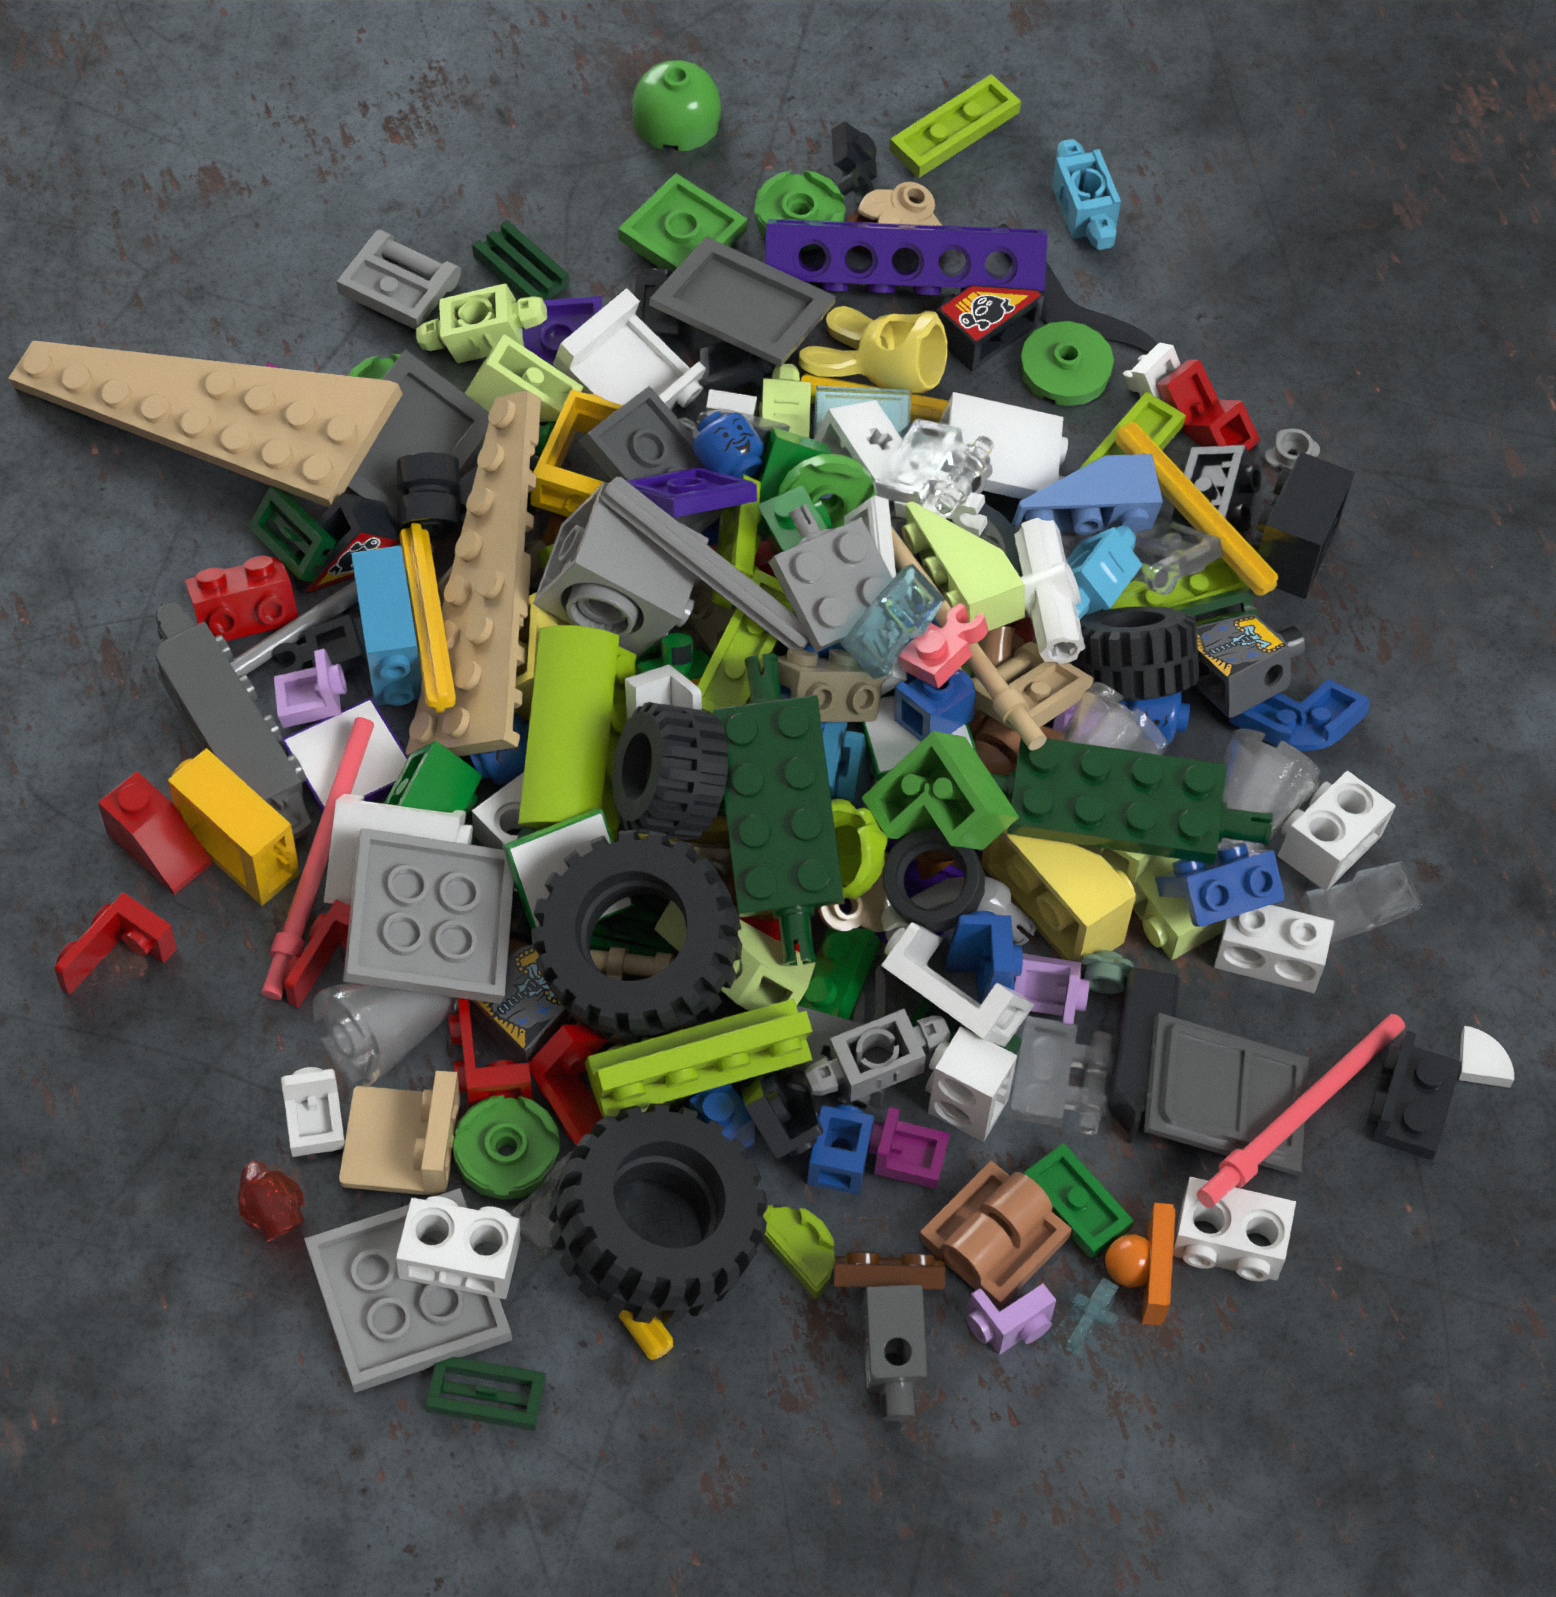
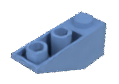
(1099, 497)

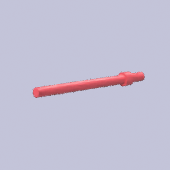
(290, 941)
(1243, 1164)

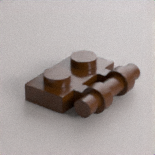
(870, 1270)

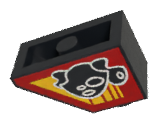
(987, 320)
(355, 526)

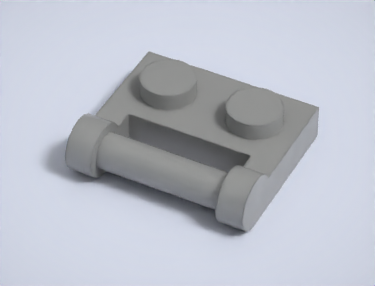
(392, 288)

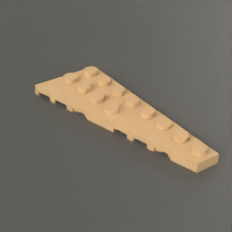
(259, 421)
(488, 591)

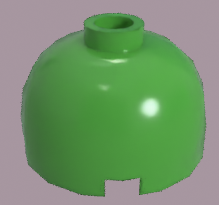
(676, 105)

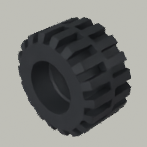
(1140, 651)
(670, 771)

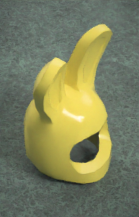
(891, 351)

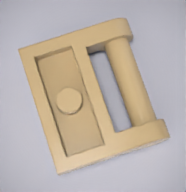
(1045, 686)

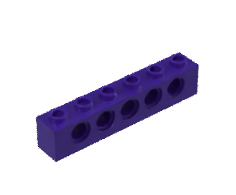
(1024, 247)

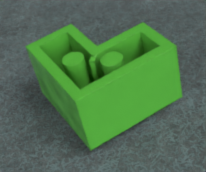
(945, 788)

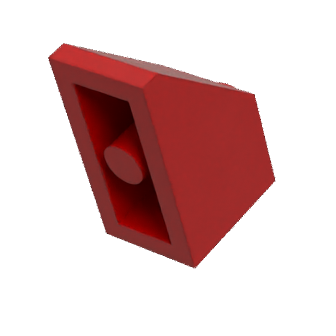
(153, 832)

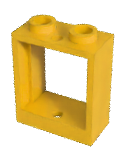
(556, 487)
(235, 826)

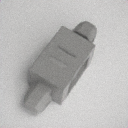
(826, 1075)

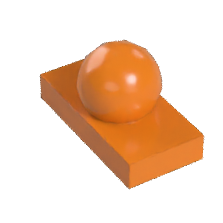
(1147, 1262)

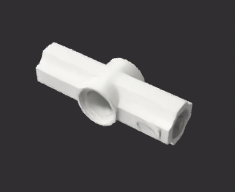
(1049, 591)

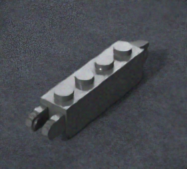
(223, 713)

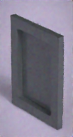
(742, 301)
(426, 419)
(1222, 1090)

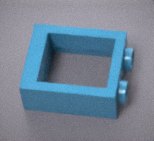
(387, 625)

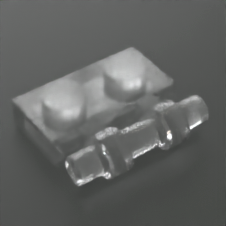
(921, 465)
(1044, 1073)

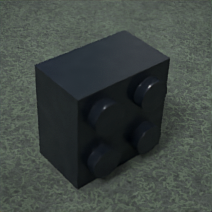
(1302, 521)

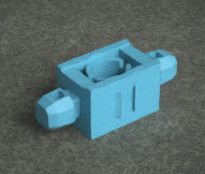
(1089, 173)
(1103, 568)

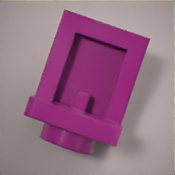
(908, 1151)

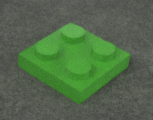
(677, 222)

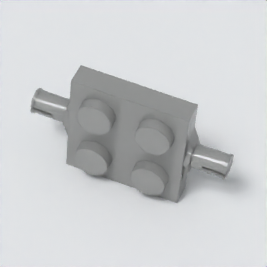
(830, 577)

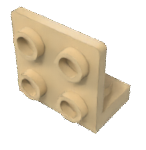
(401, 1138)

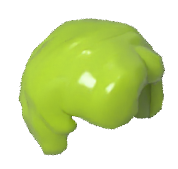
(859, 847)

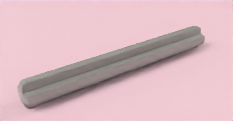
(705, 563)

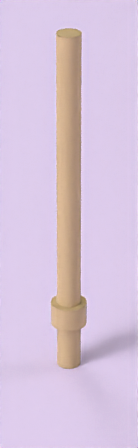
(1007, 701)

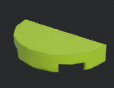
(801, 1245)

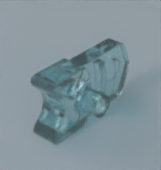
(1096, 1311)

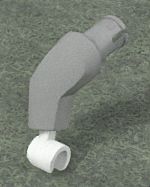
(996, 900)

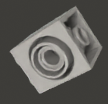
(615, 578)

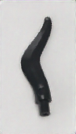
(1060, 308)

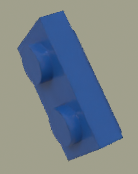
(1230, 887)
(985, 946)

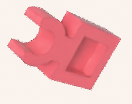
(945, 649)

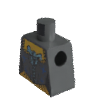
(1244, 662)
(527, 1012)

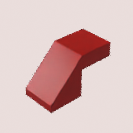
(1207, 418)

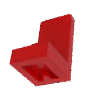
(123, 920)
(324, 937)
(497, 1078)
(558, 1078)

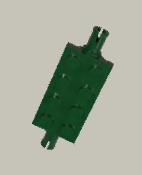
(1126, 801)
(780, 809)

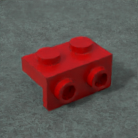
(243, 598)

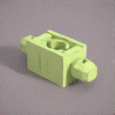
(477, 320)
(787, 399)

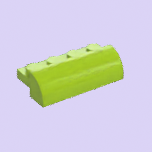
(574, 725)
(700, 1058)

